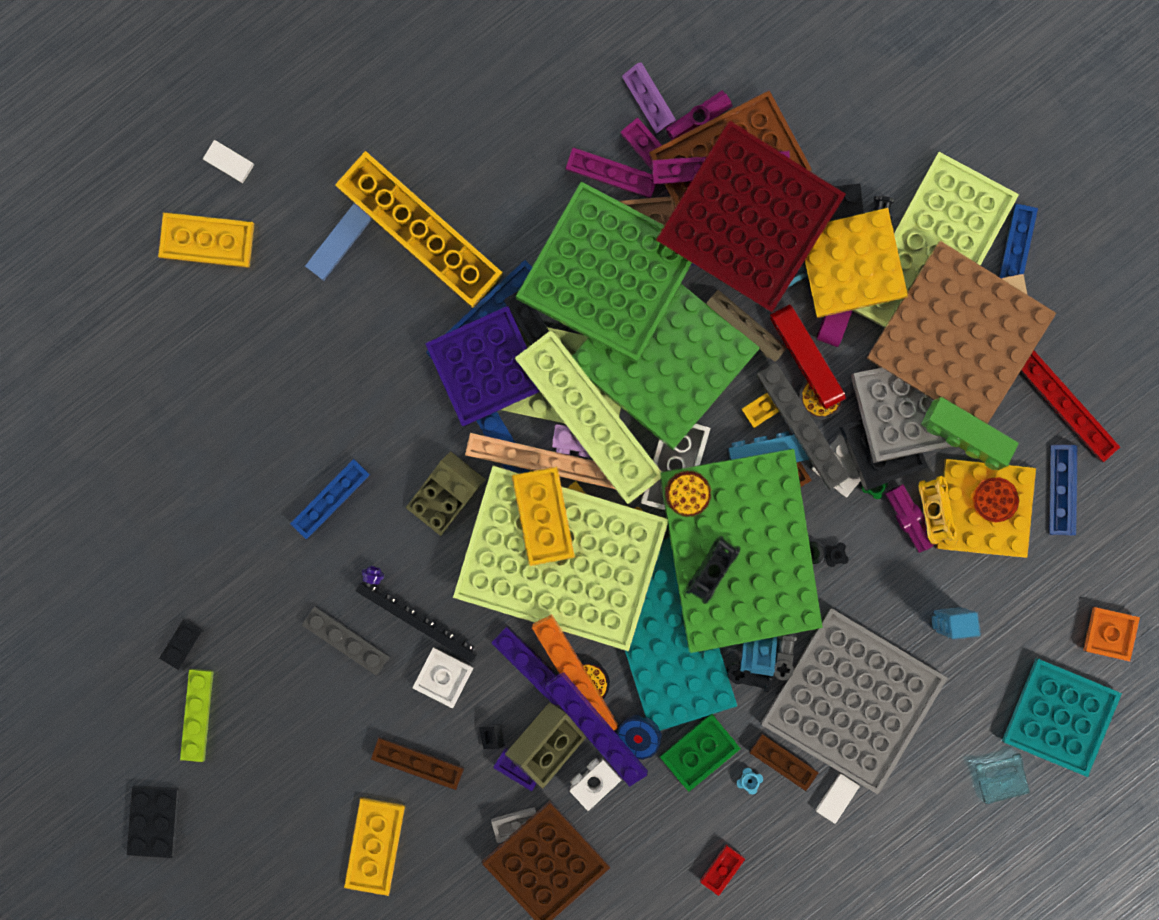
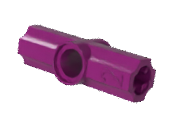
(710, 109)
(909, 517)

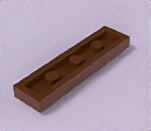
(417, 763)

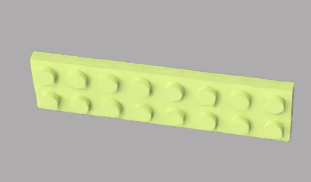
(589, 417)

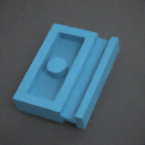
(759, 656)

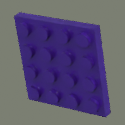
(481, 366)

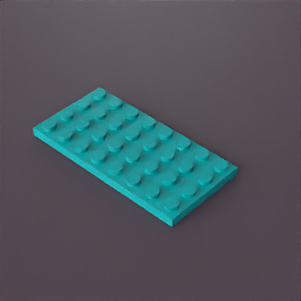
(668, 678)

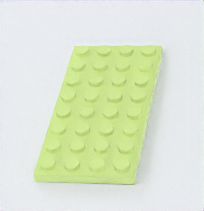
(951, 208)

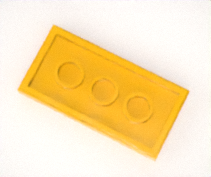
(206, 240)
(543, 516)
(374, 846)

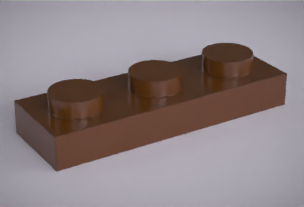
(783, 762)

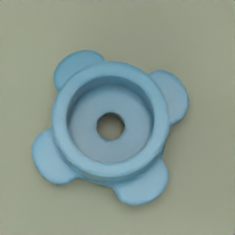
(750, 787)

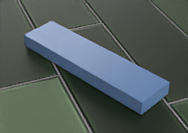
(338, 242)

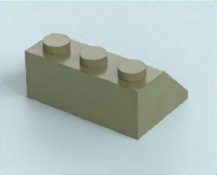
(546, 745)

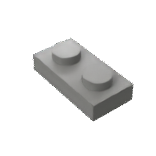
(508, 824)

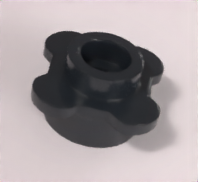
(840, 549)

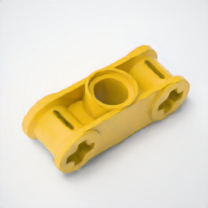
(942, 525)

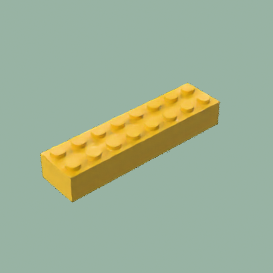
(419, 229)

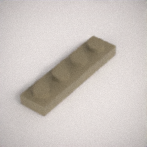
(734, 315)

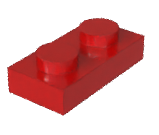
(722, 870)

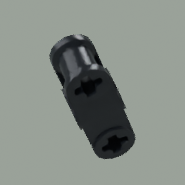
(710, 582)

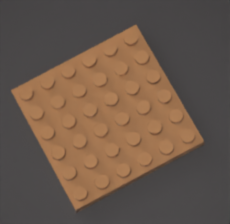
(961, 333)

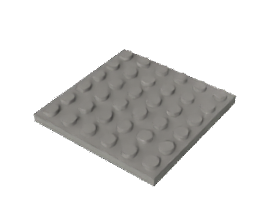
(854, 701)

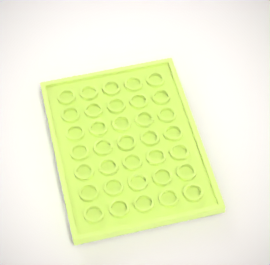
(588, 595)

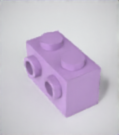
(566, 441)

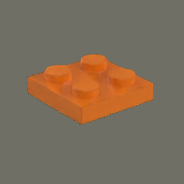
(1111, 634)

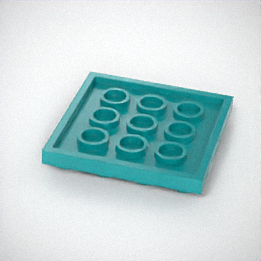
(1061, 717)

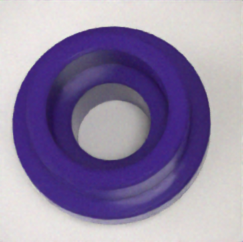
(372, 575)

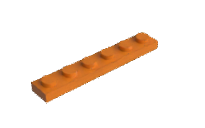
(567, 661)

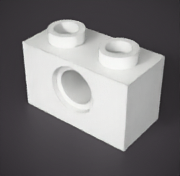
(588, 795)

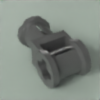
(785, 655)

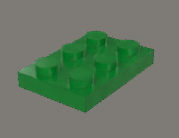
(700, 752)

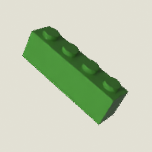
(969, 434)

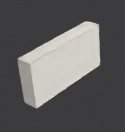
(228, 161)
(837, 798)

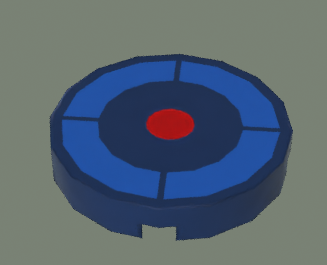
(640, 736)

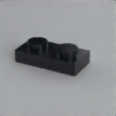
(181, 644)

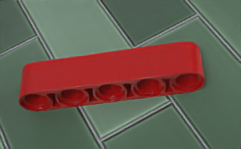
(807, 357)

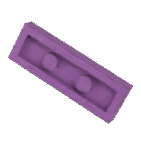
(648, 97)

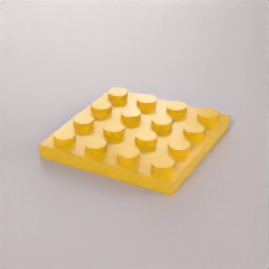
(855, 264)
(974, 532)

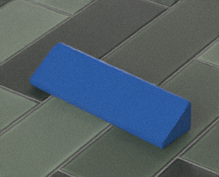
(1063, 490)

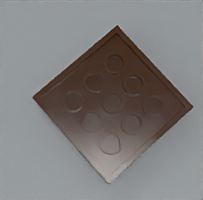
(546, 864)

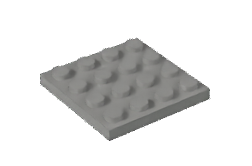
(893, 416)

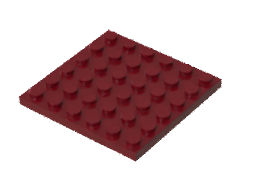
(750, 216)

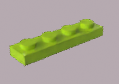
(196, 715)

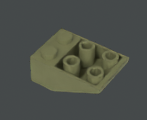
(445, 493)

